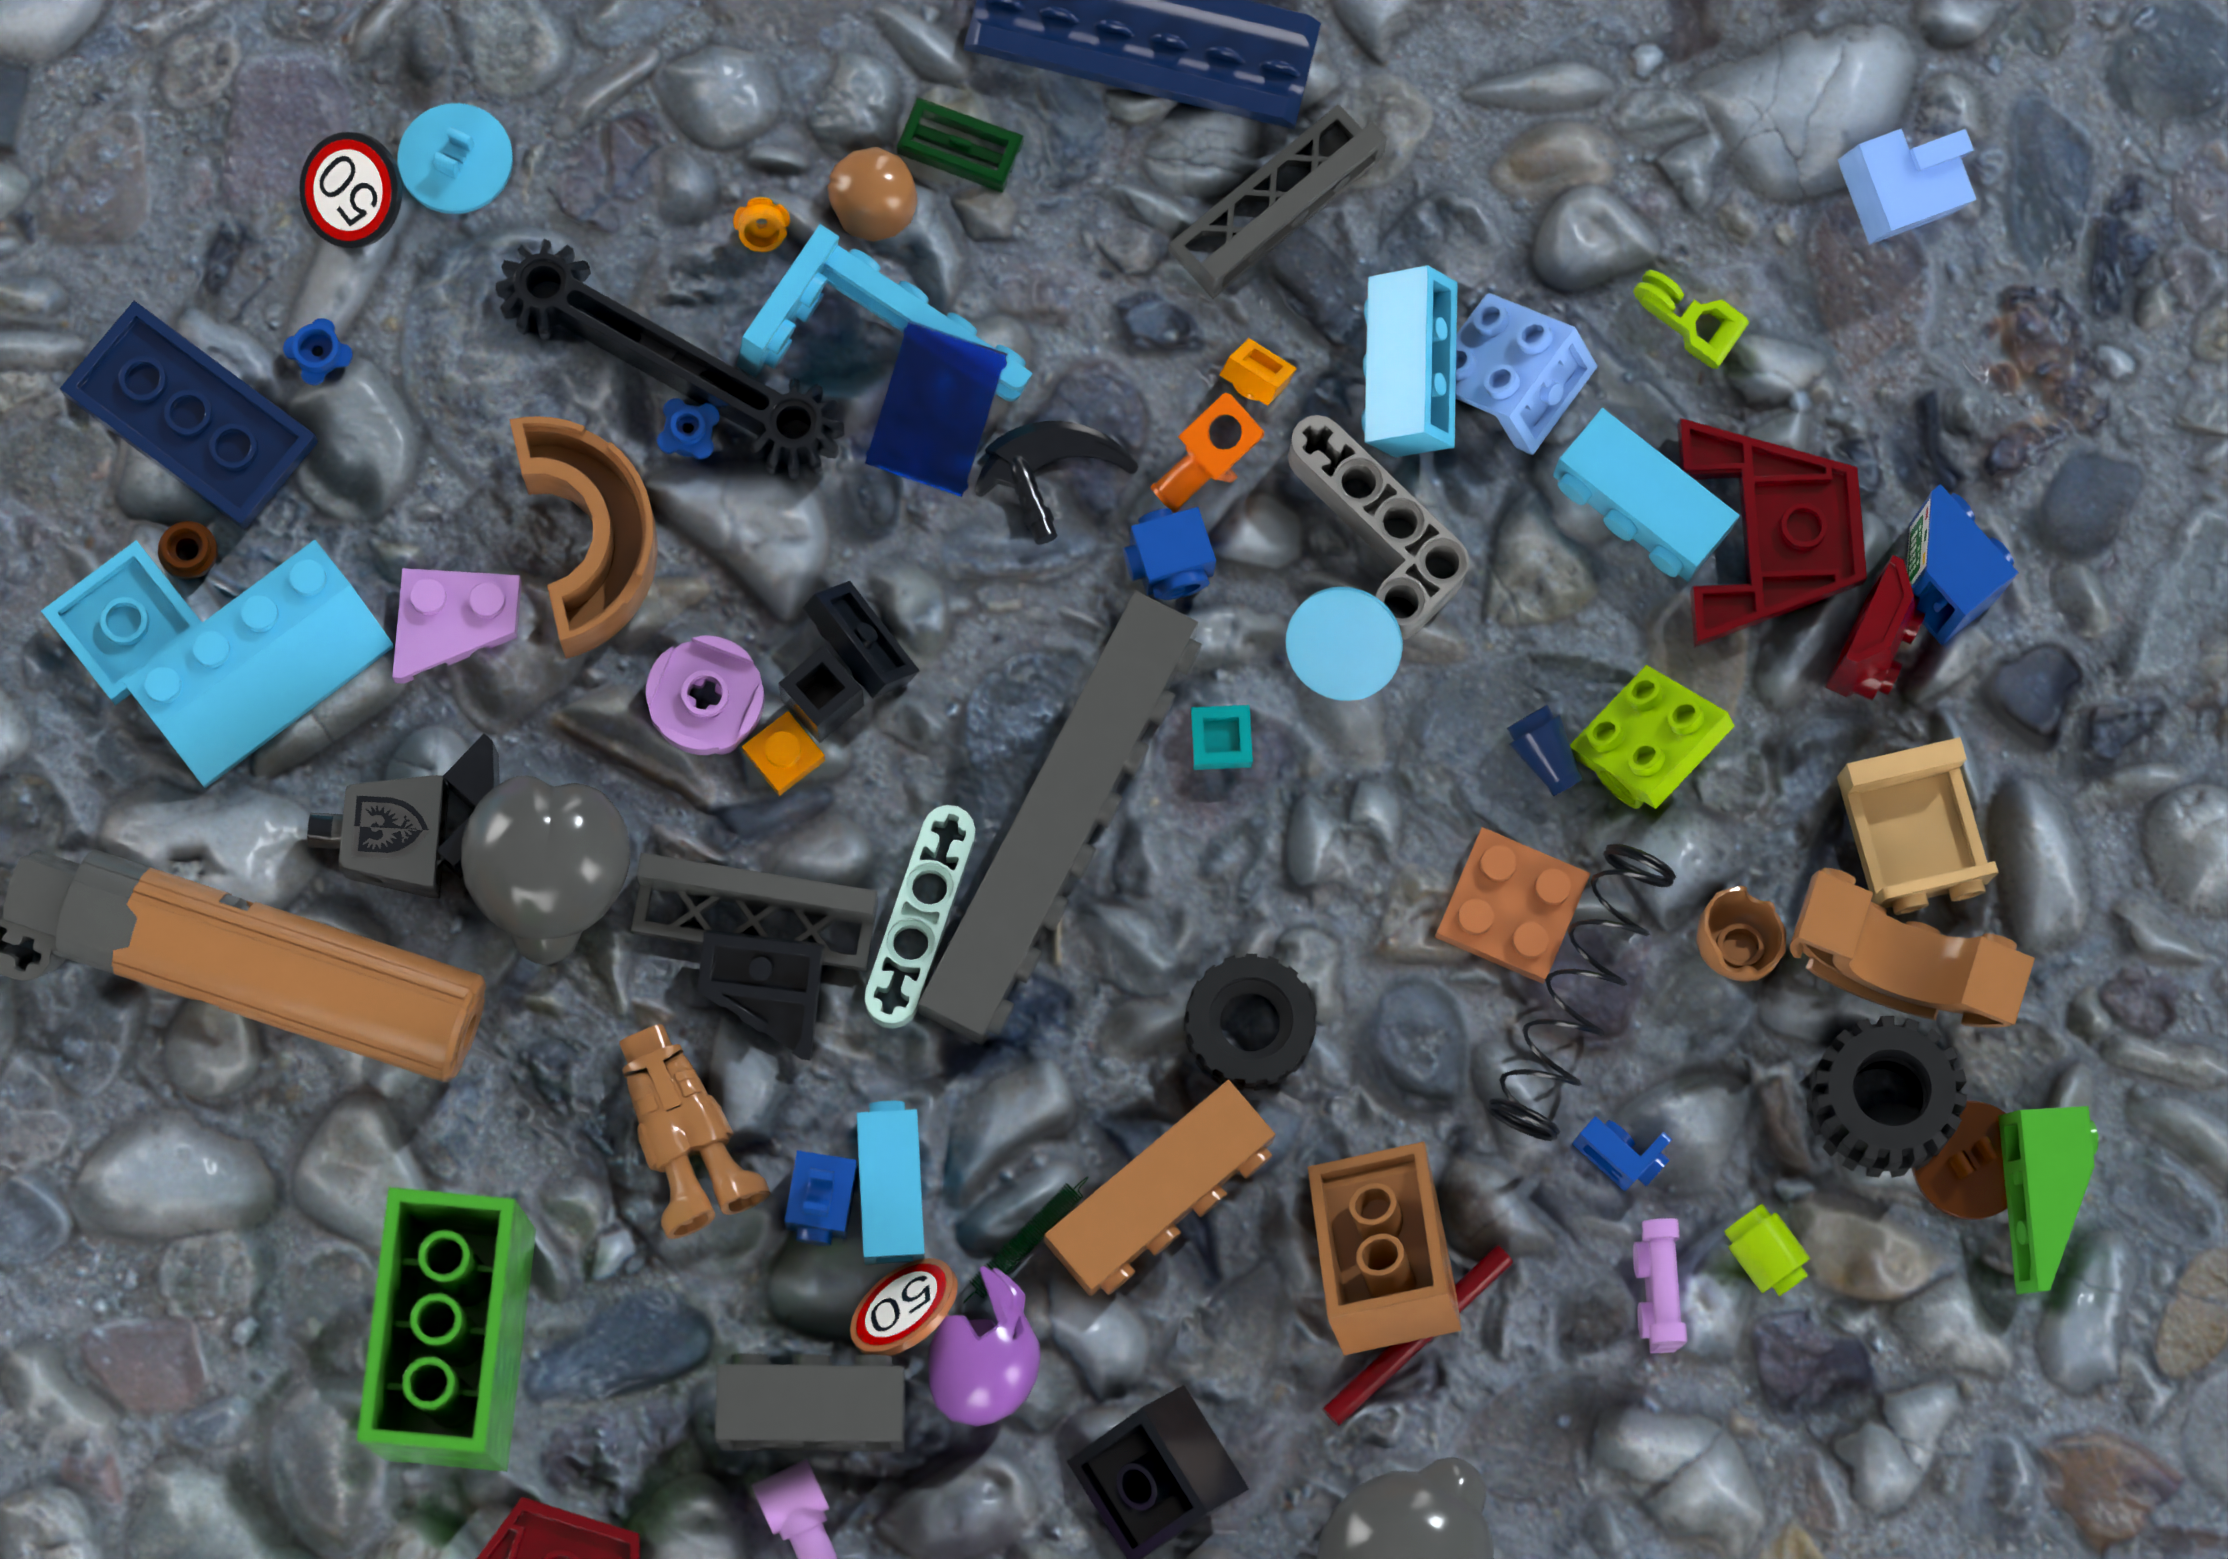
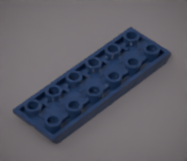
(1194, 52)

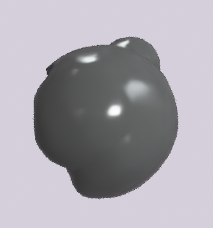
(544, 862)
(1412, 1516)

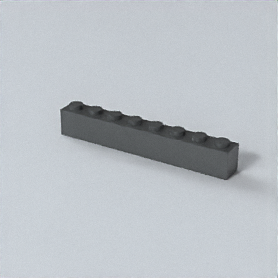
(1059, 818)

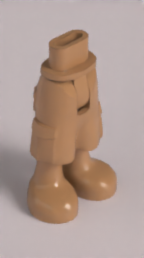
(681, 1122)

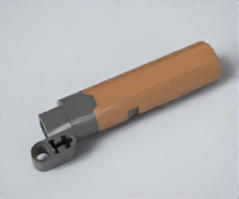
(240, 959)

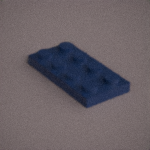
(189, 415)

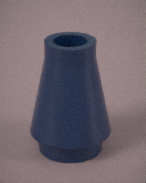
(1546, 749)

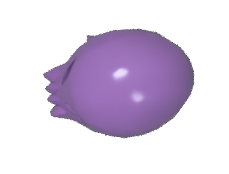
(985, 1368)

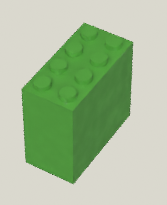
(447, 1330)

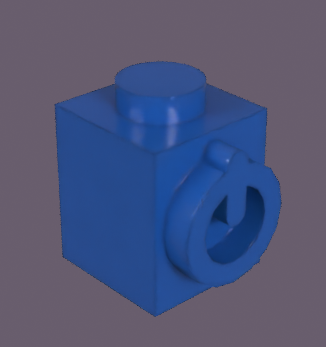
(1170, 553)

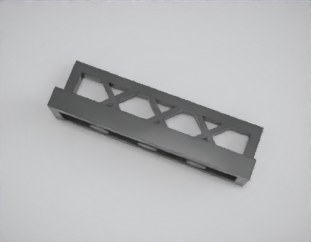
(1285, 210)
(753, 889)

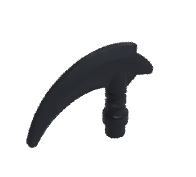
(1031, 446)

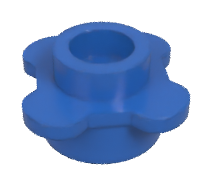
(318, 334)
(696, 443)

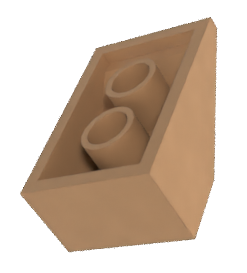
(1383, 1249)

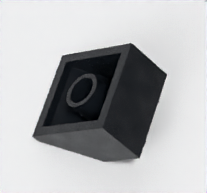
(1157, 1474)

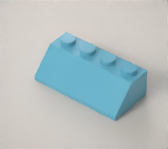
(259, 663)

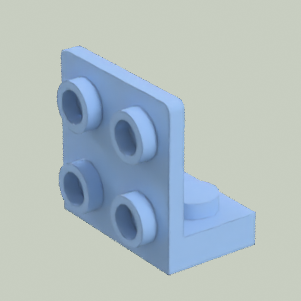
(1520, 368)

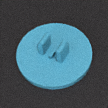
(455, 158)
(1344, 643)

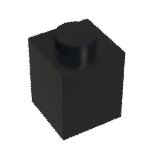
(821, 694)

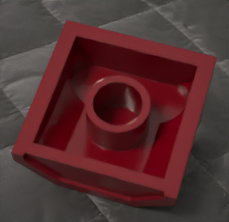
(1880, 627)

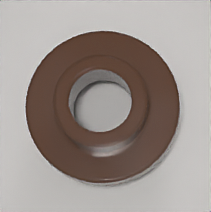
(182, 534)

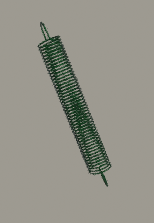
(1048, 1211)

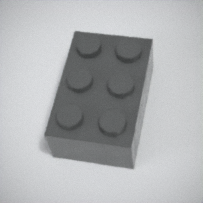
(810, 1404)

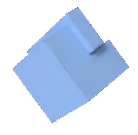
(1906, 187)

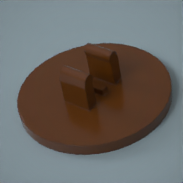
(1969, 1170)

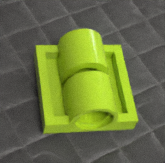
(1650, 738)

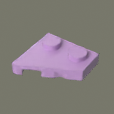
(451, 616)

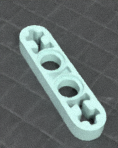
(913, 914)

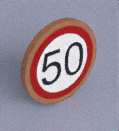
(904, 1307)

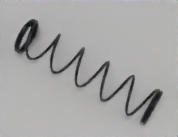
(1500, 1107)

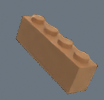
(1161, 1188)

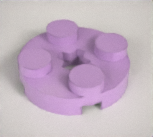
(691, 665)

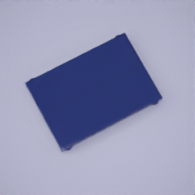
(936, 408)

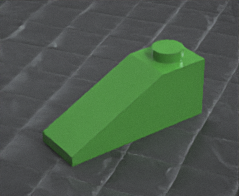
(2045, 1175)

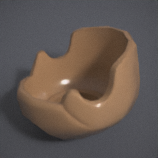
(872, 194)
(1740, 935)

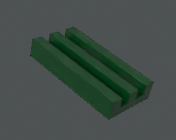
(950, 163)

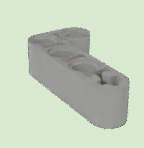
(1368, 515)

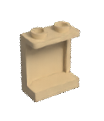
(1915, 826)

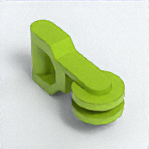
(1661, 294)

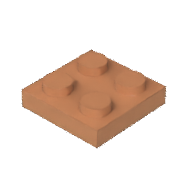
(1512, 905)

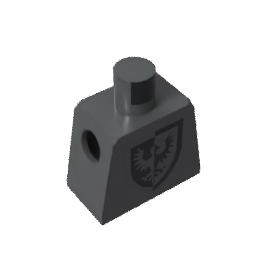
(389, 833)

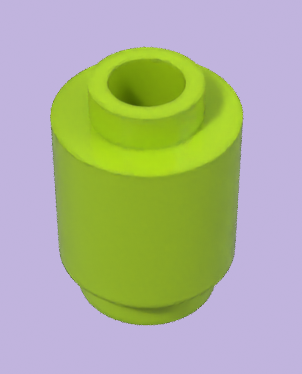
(1767, 1250)

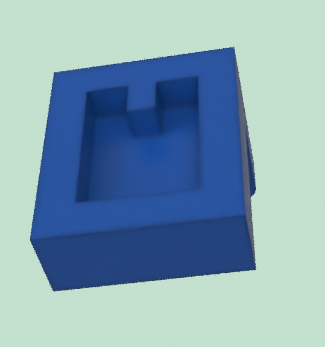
(1612, 1152)

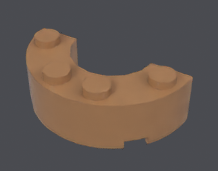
(622, 558)
(1907, 963)

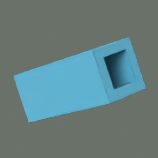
(890, 1184)

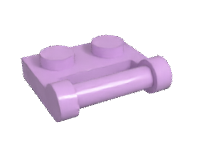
(1657, 1263)

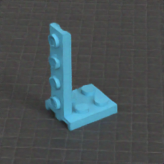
(859, 279)

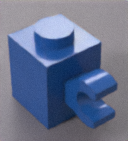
(821, 1197)

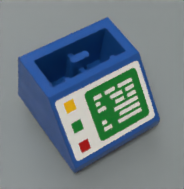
(1954, 564)

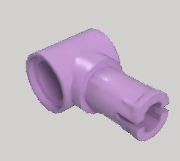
(796, 1510)

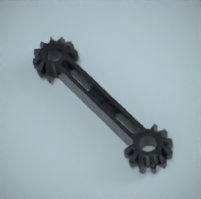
(669, 358)

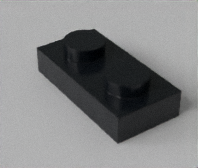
(860, 639)

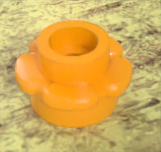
(761, 236)

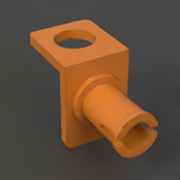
(1203, 457)

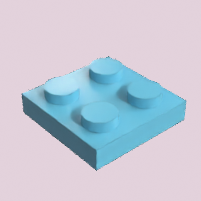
(121, 618)

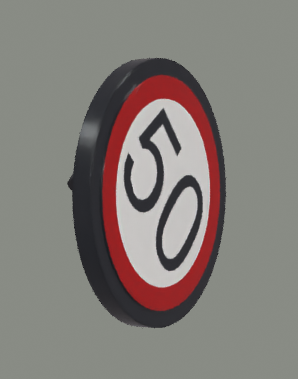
(350, 190)

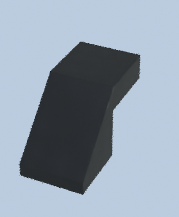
(470, 781)

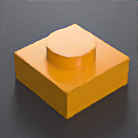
(1257, 372)
(783, 753)

